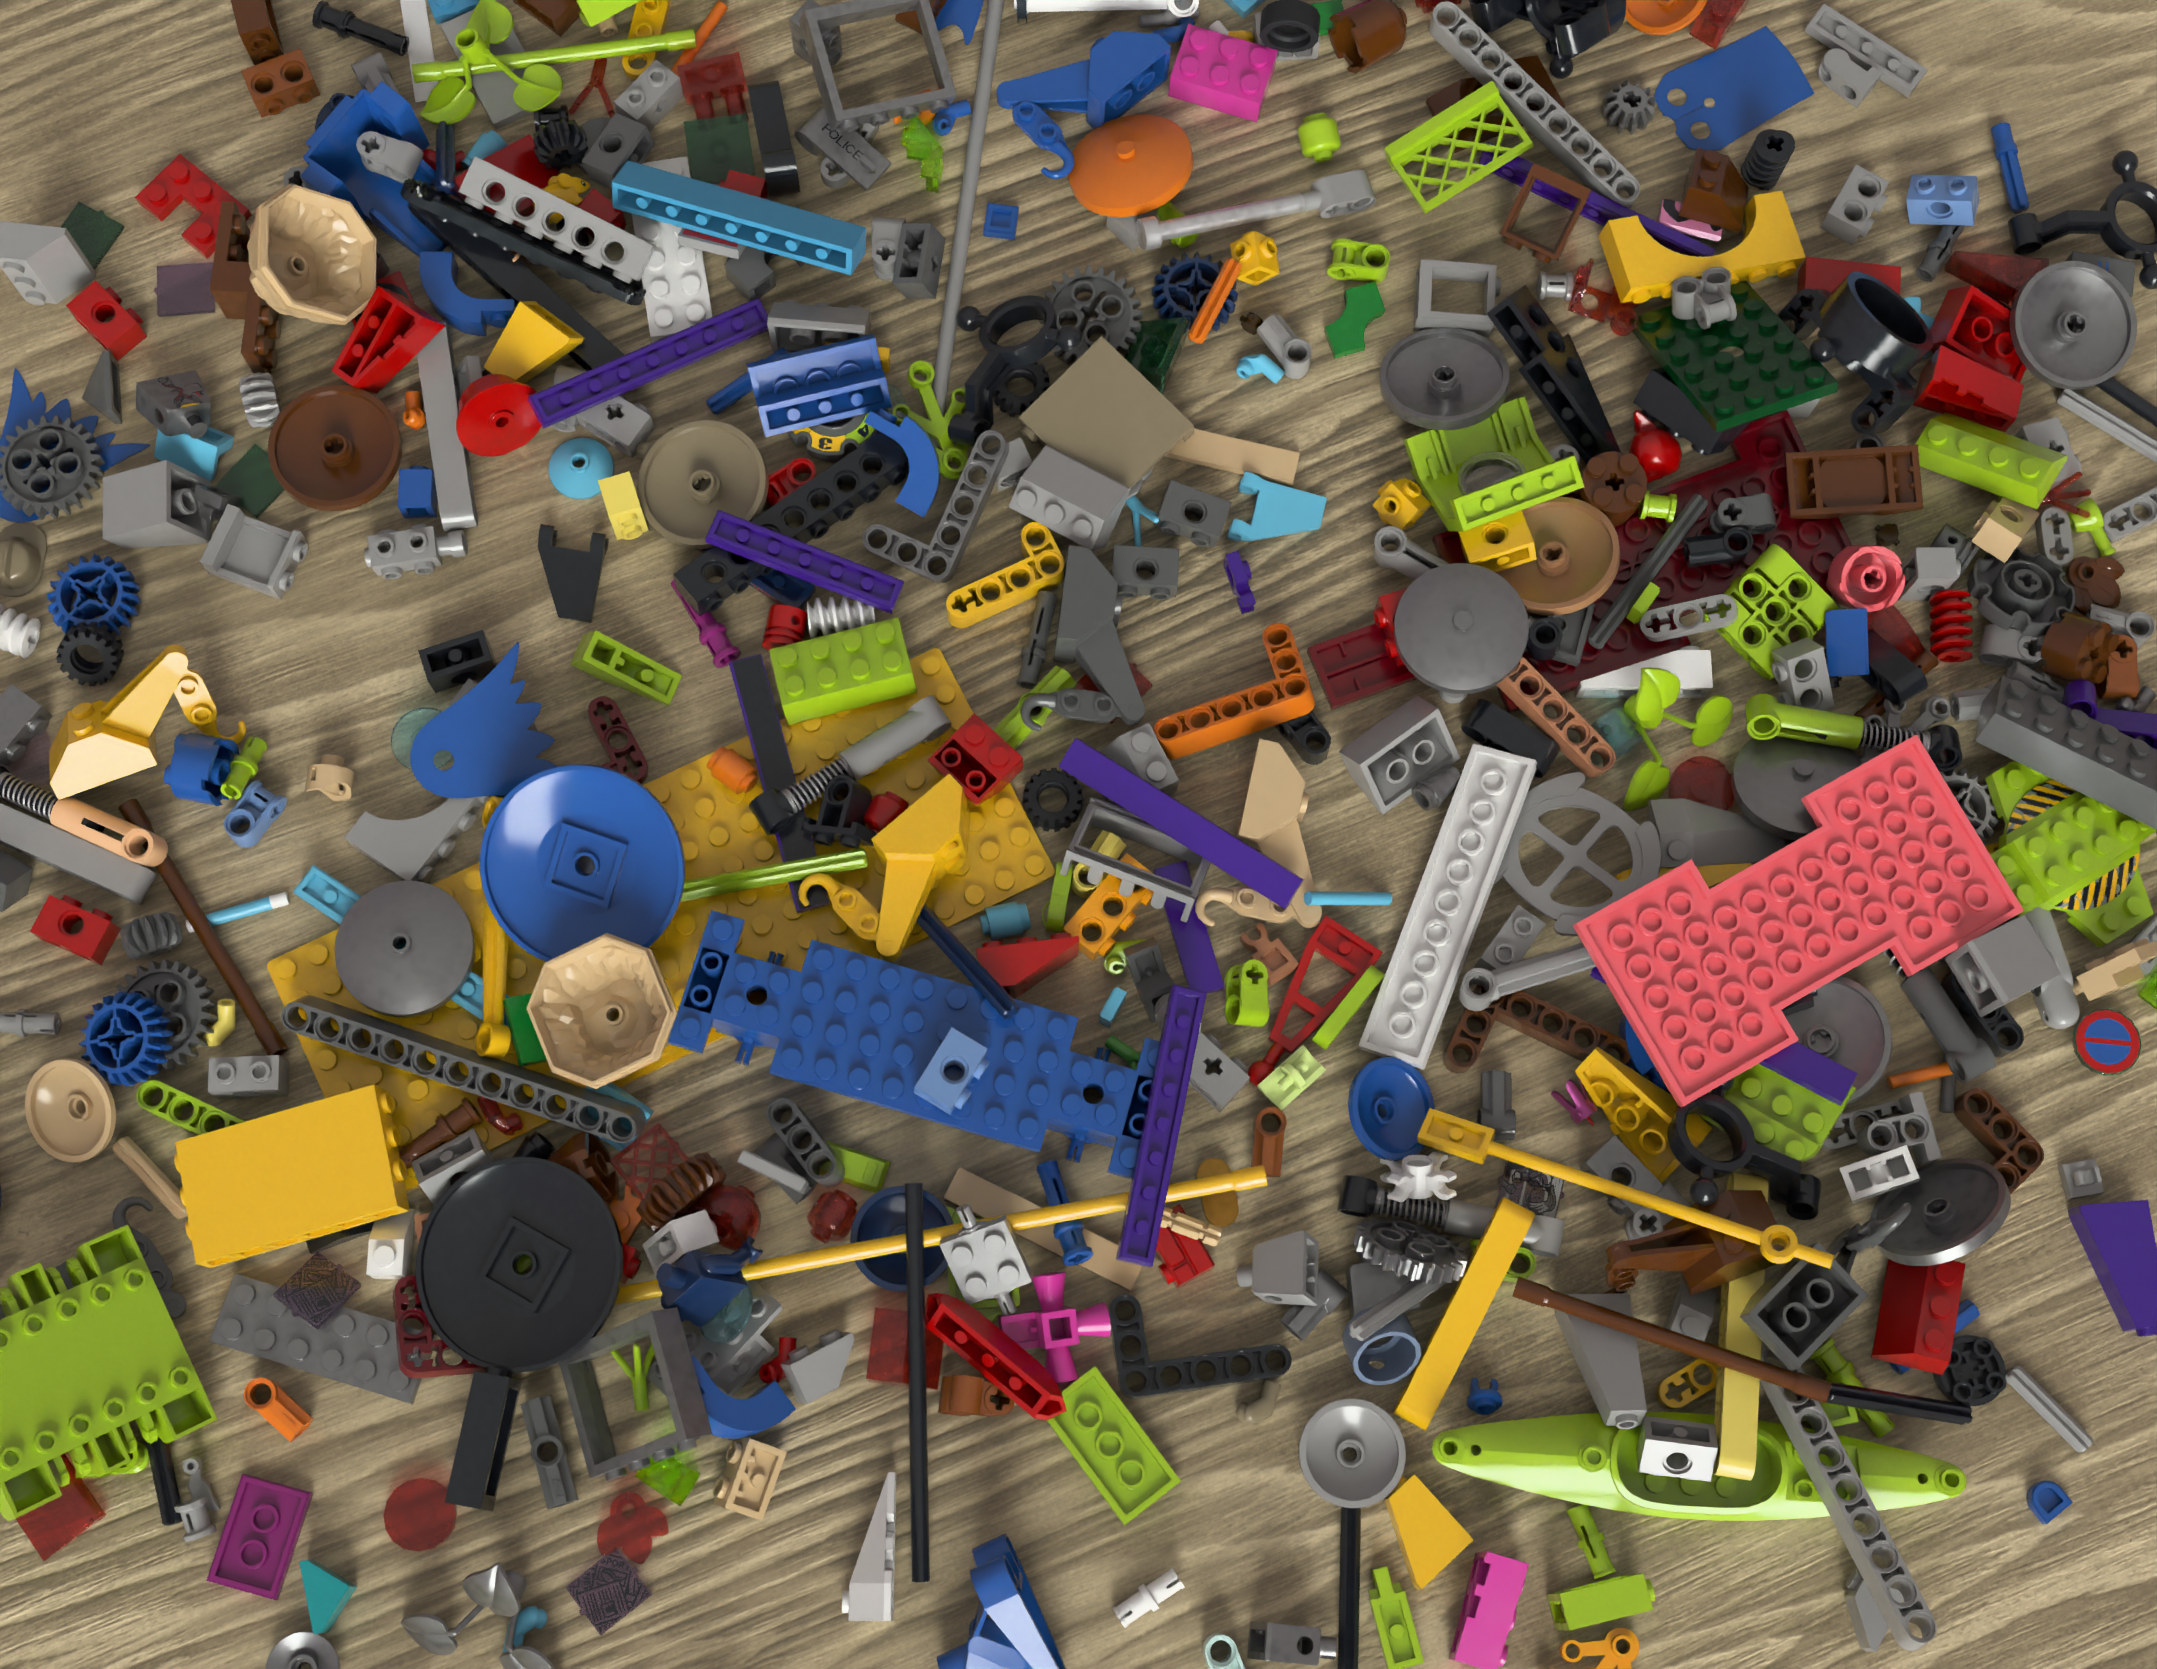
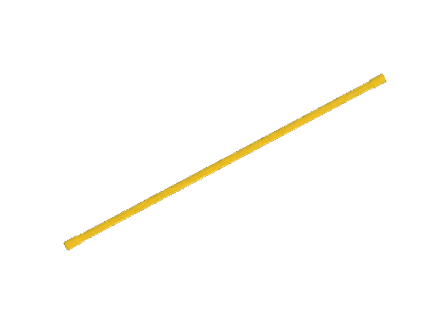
(1236, 1180)

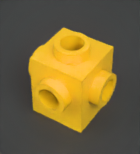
(1257, 256)
(1401, 503)

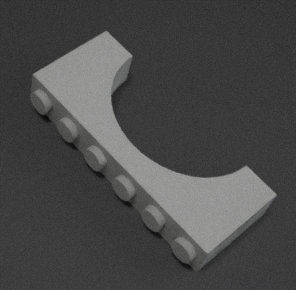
(416, 845)

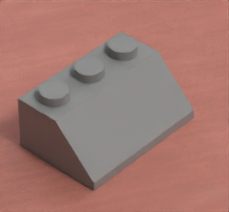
(43, 262)
(810, 326)
(1070, 498)
(1400, 753)

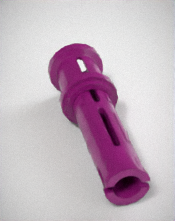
(712, 635)

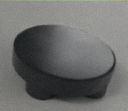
(1974, 1372)

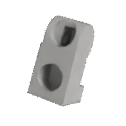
(1847, 77)

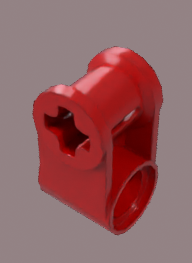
(784, 482)

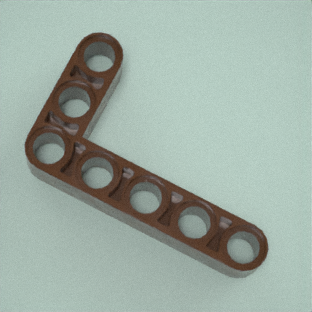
(1531, 1026)
(2003, 1149)

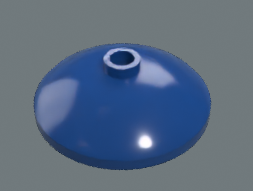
(1402, 1105)

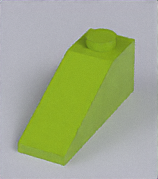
(625, 667)

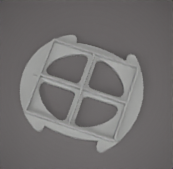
(1568, 792)

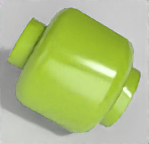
(1319, 137)

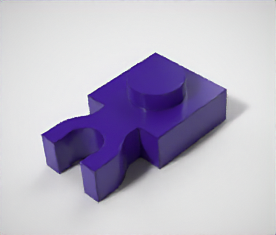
(1238, 574)

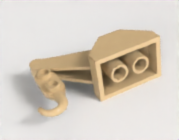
(1270, 825)

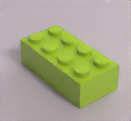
(842, 671)

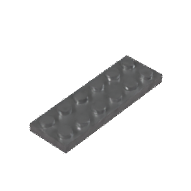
(345, 1348)

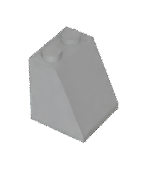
(154, 507)
(2003, 965)

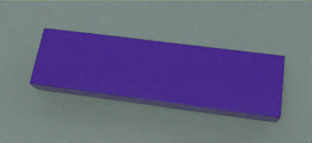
(1191, 937)

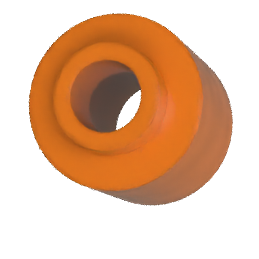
(732, 770)

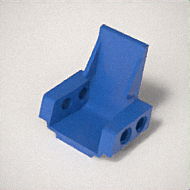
(339, 171)

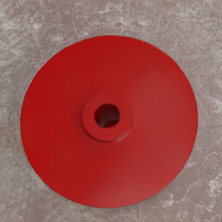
(496, 416)

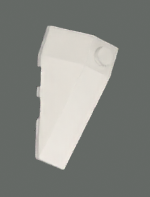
(872, 1580)

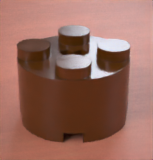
(1614, 485)
(2078, 648)

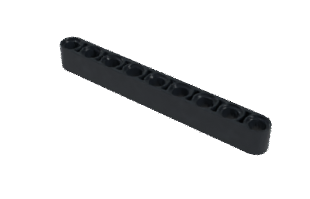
(519, 283)

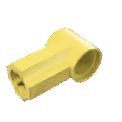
(1106, 844)

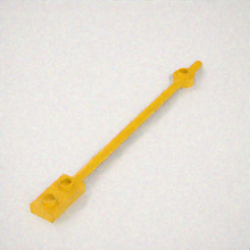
(1476, 1141)

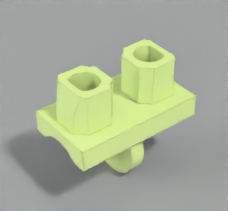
(1291, 1078)

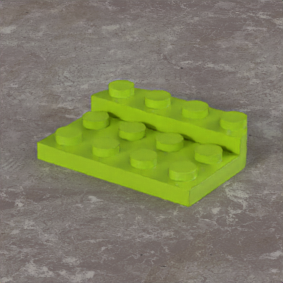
(1783, 1112)

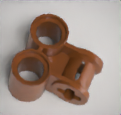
(971, 1396)

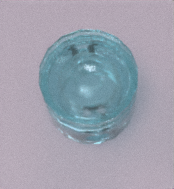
(1618, 732)

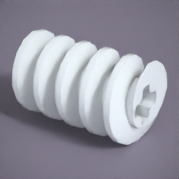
(838, 617)
(18, 633)

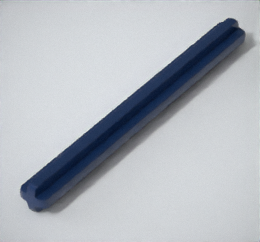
(967, 963)

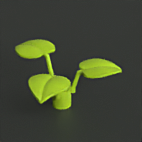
(488, 24)
(1646, 708)

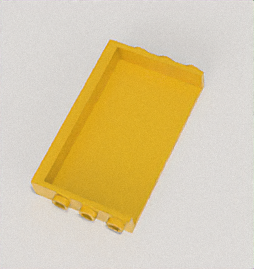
(291, 1176)

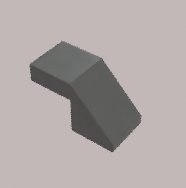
(1148, 973)

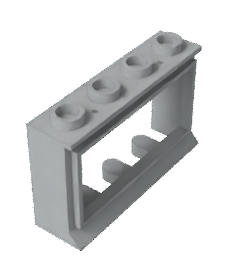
(1134, 828)

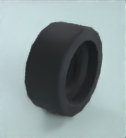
(1290, 13)

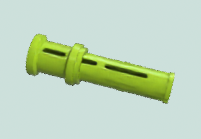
(1842, 1372)

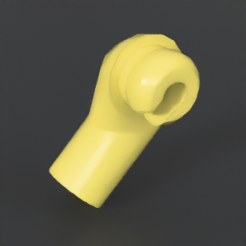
(224, 1025)

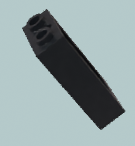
(483, 1439)

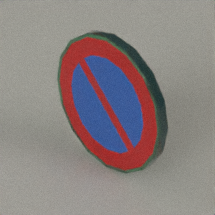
(2106, 1042)

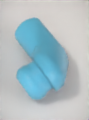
(1258, 364)
(526, 1621)

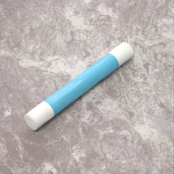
(245, 909)

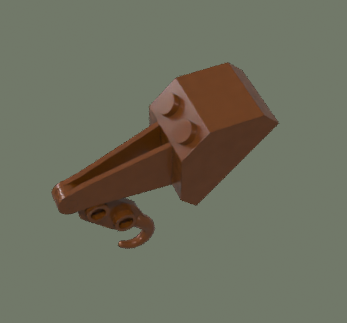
(1698, 1253)

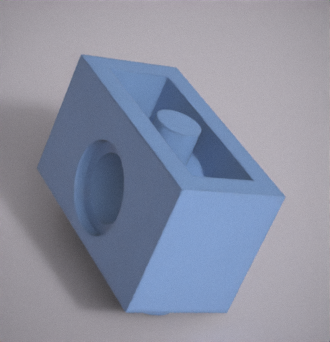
(1942, 200)
(954, 1050)

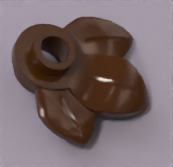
(2099, 584)

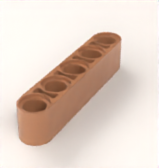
(1566, 719)

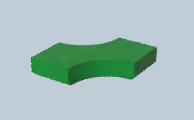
(1361, 307)

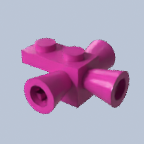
(1055, 1325)

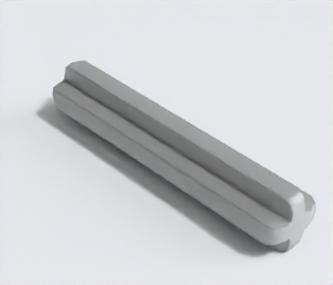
(2049, 1409)

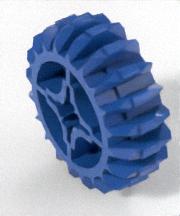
(106, 577)
(116, 1020)

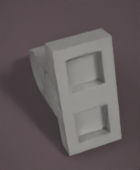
(1894, 1135)

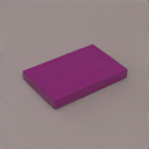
(260, 1537)

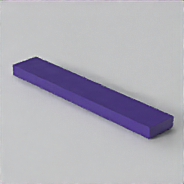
(804, 561)

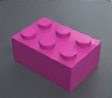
(1222, 73)

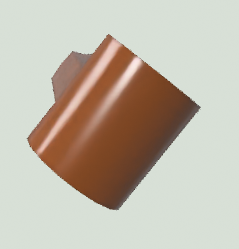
(1268, 1146)

